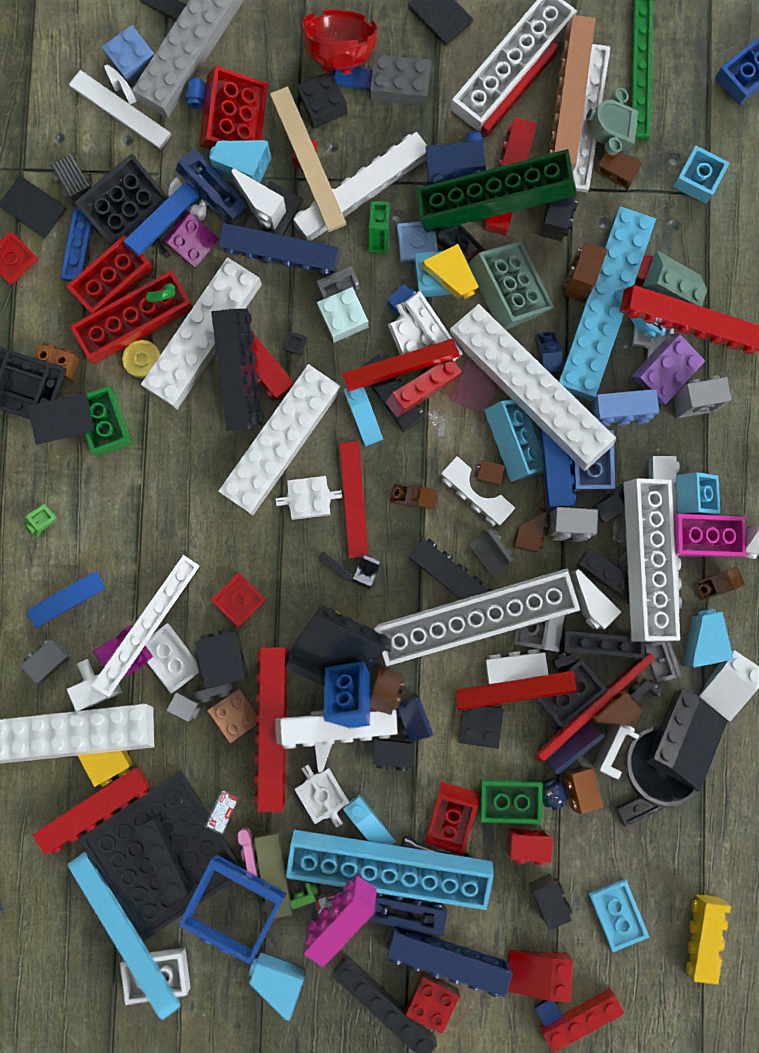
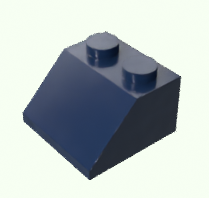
(414, 719)

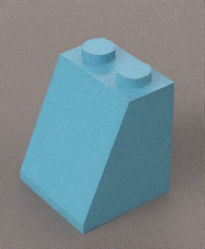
(245, 156)
(707, 640)
(277, 982)

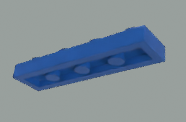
(76, 247)

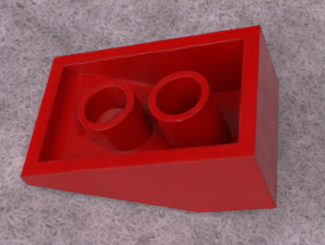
(452, 817)
(541, 974)

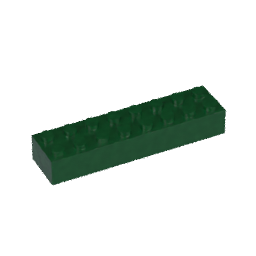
(496, 191)

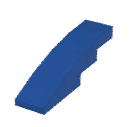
(66, 599)

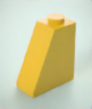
(452, 272)

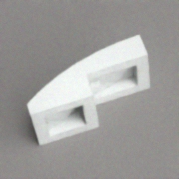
(119, 83)

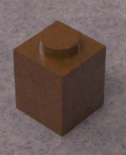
(489, 473)

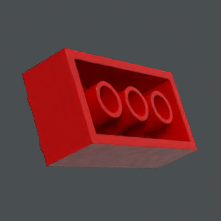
(110, 277)

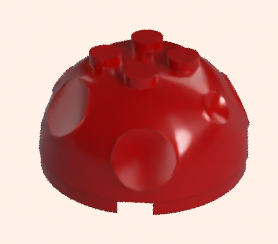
(339, 39)

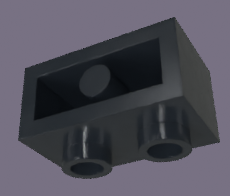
(393, 753)

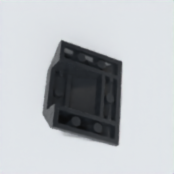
(27, 382)

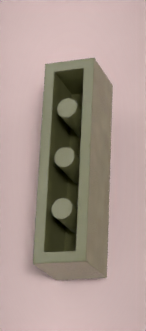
(272, 869)

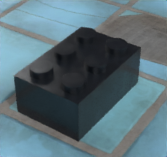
(566, 707)

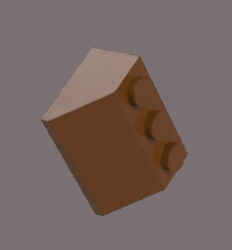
(619, 710)

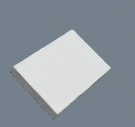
(171, 658)

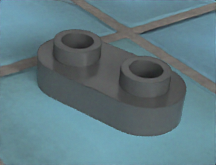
(222, 690)

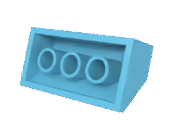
(515, 439)

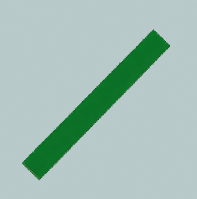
(642, 65)

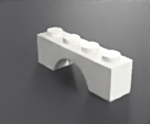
(494, 509)

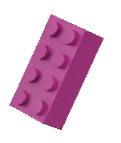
(709, 535)
(340, 920)

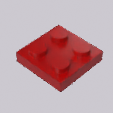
(14, 257)
(238, 599)

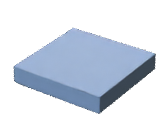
(415, 240)

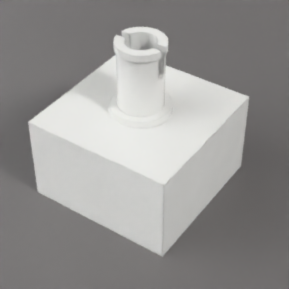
(82, 694)

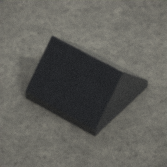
(459, 235)

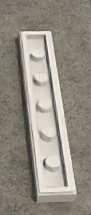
(120, 110)

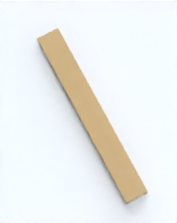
(308, 159)

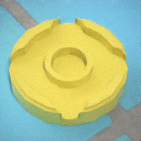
(140, 358)

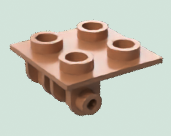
(233, 715)

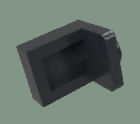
(366, 571)
(637, 689)

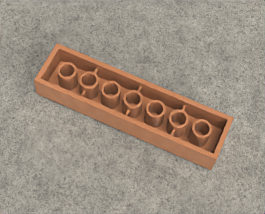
(572, 86)

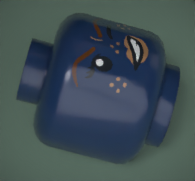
(553, 794)

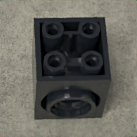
(220, 658)

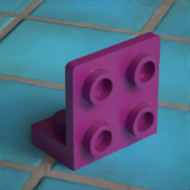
(190, 239)
(106, 651)

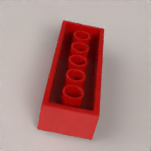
(130, 319)

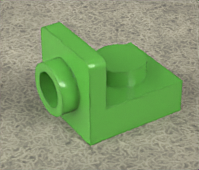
(39, 520)
(301, 898)

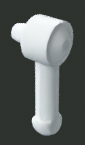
(198, 211)

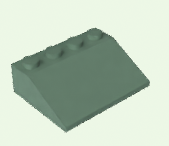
(510, 285)

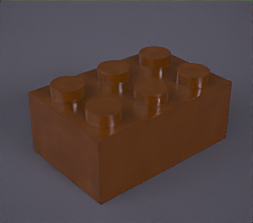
(584, 272)

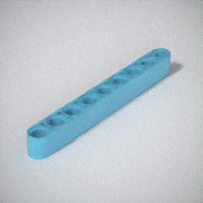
(124, 935)

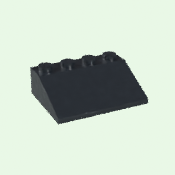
(120, 200)
(687, 739)

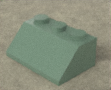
(675, 280)

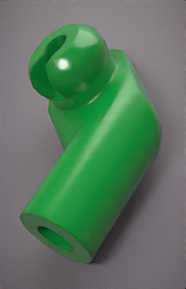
(168, 292)

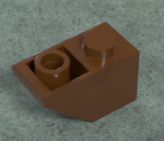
(414, 496)
(530, 534)
(719, 583)

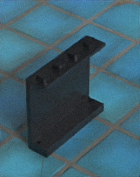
(334, 641)

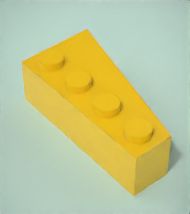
(707, 938)

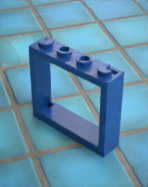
(246, 879)

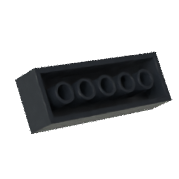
(237, 369)

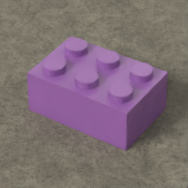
(668, 367)

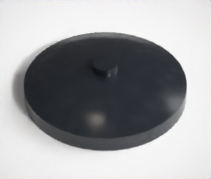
(650, 782)

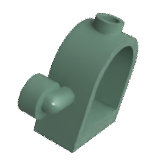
(613, 123)

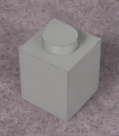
(184, 706)

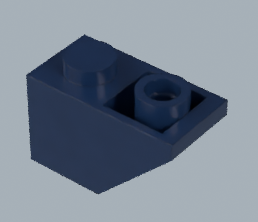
(549, 351)

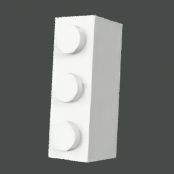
(515, 666)

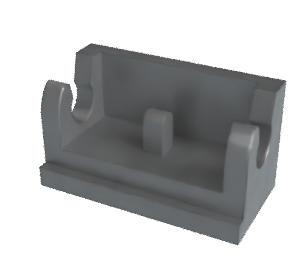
(338, 282)
(665, 665)

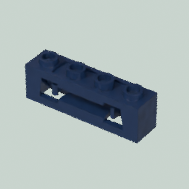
(211, 187)
(437, 916)

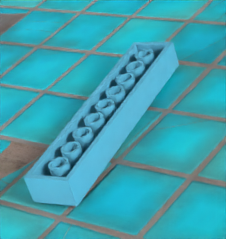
(601, 314)
(391, 869)

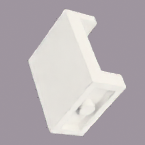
(610, 748)

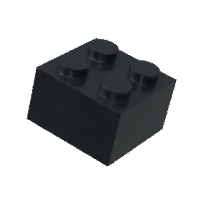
(322, 99)
(559, 218)
(550, 902)

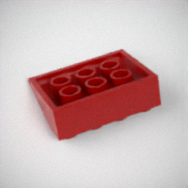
(232, 108)

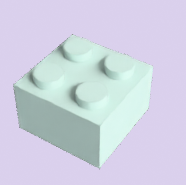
(343, 314)

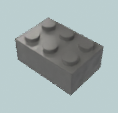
(400, 80)

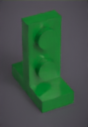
(379, 227)

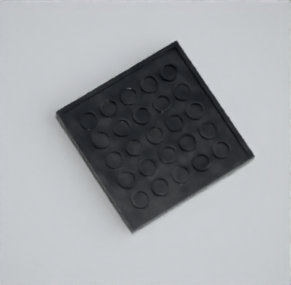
(126, 866)

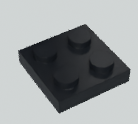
(481, 727)

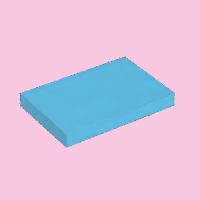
(618, 915)

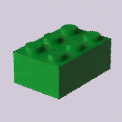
(109, 423)
(510, 801)

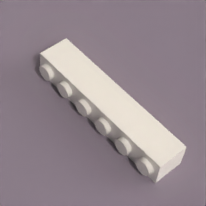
(314, 729)

